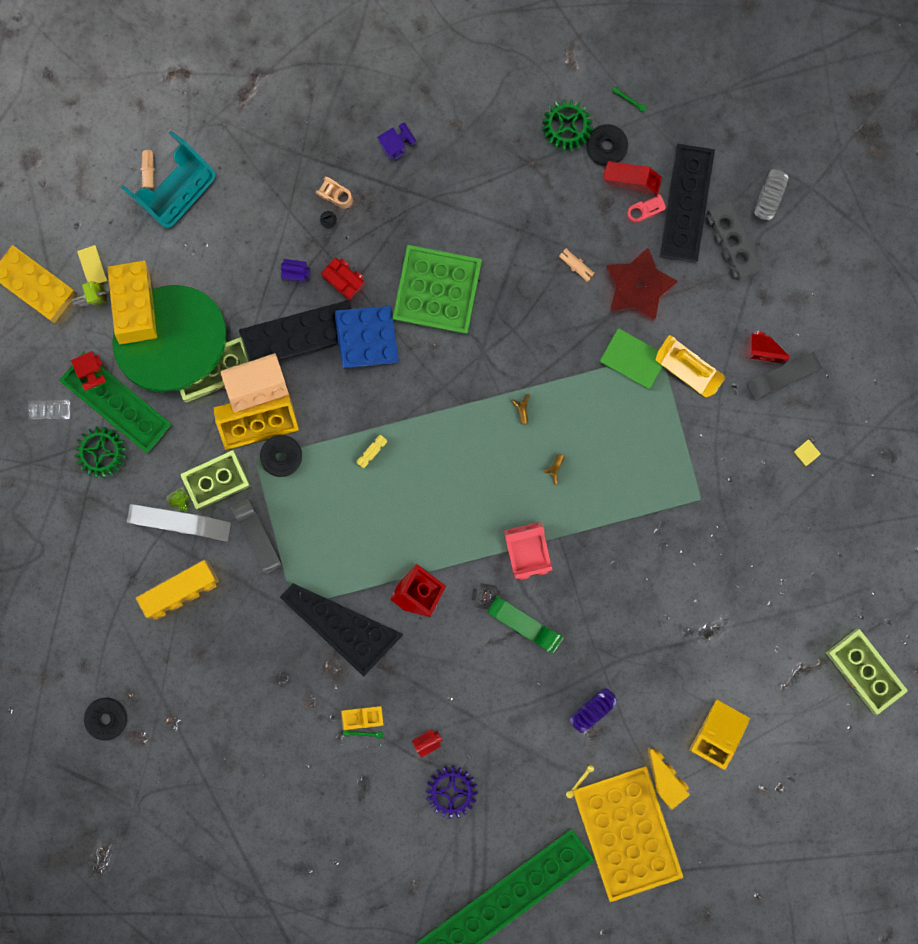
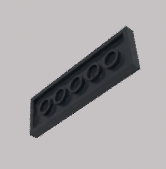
(687, 202)
(293, 333)

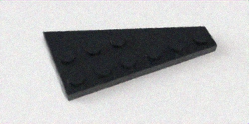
(352, 635)

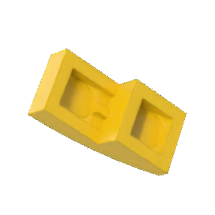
(362, 718)

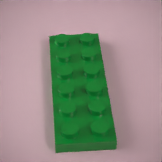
(120, 408)

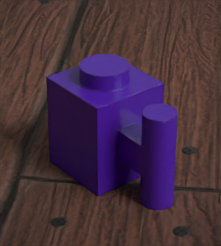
(393, 143)
(294, 271)

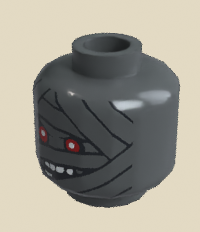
(484, 595)

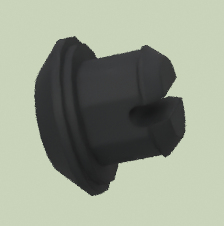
(328, 219)

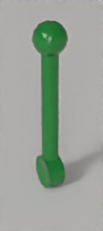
(642, 107)
(378, 735)

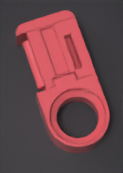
(648, 208)

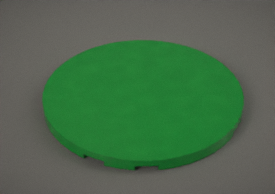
(186, 345)

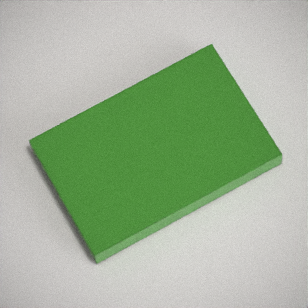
(632, 359)

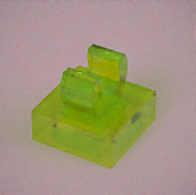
(178, 497)

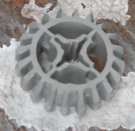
(771, 194)

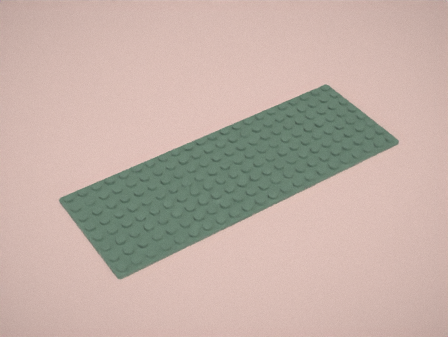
(472, 471)

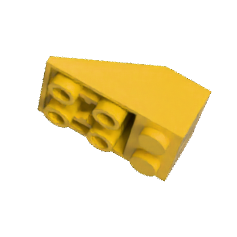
(720, 734)
(667, 786)

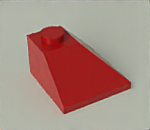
(765, 349)
(418, 592)

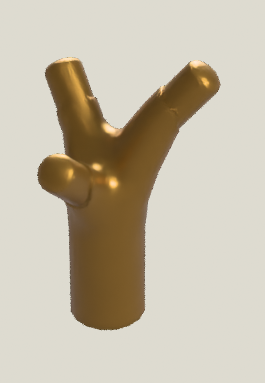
(522, 408)
(555, 467)

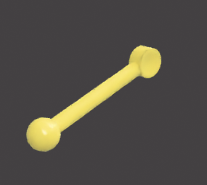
(590, 768)

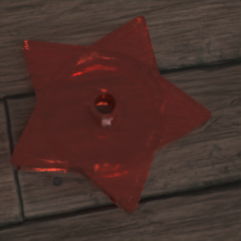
(642, 299)

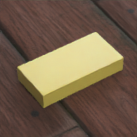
(92, 265)

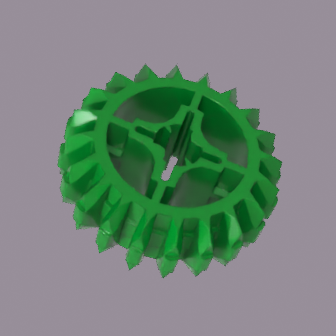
(555, 136)
(101, 443)

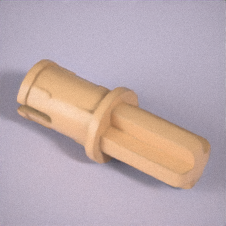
(147, 169)

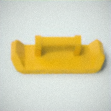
(689, 367)

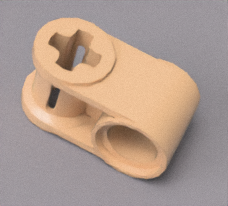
(332, 191)

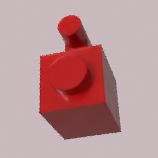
(86, 367)
(427, 742)

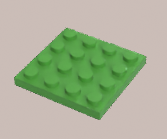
(437, 289)

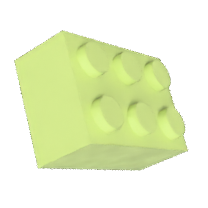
(215, 480)

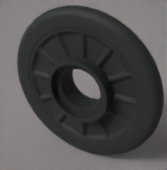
(603, 133)
(269, 451)
(117, 719)

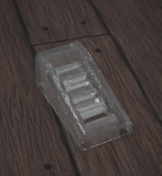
(61, 409)

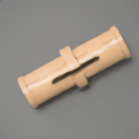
(576, 265)

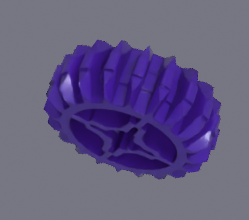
(593, 710)
(450, 809)

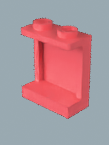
(528, 550)

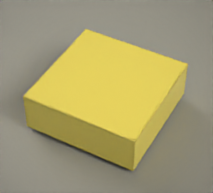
(807, 453)

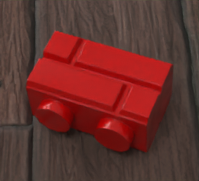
(343, 278)

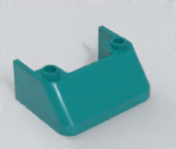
(179, 188)

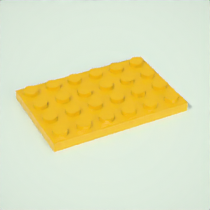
(627, 834)

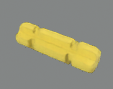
(371, 451)

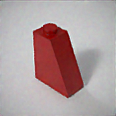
(632, 177)

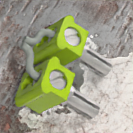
(93, 293)

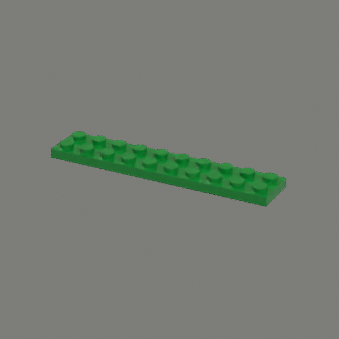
(514, 893)

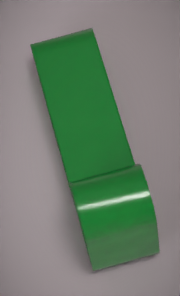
(525, 625)

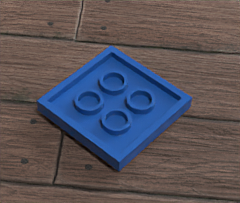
(366, 337)

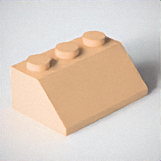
(254, 382)

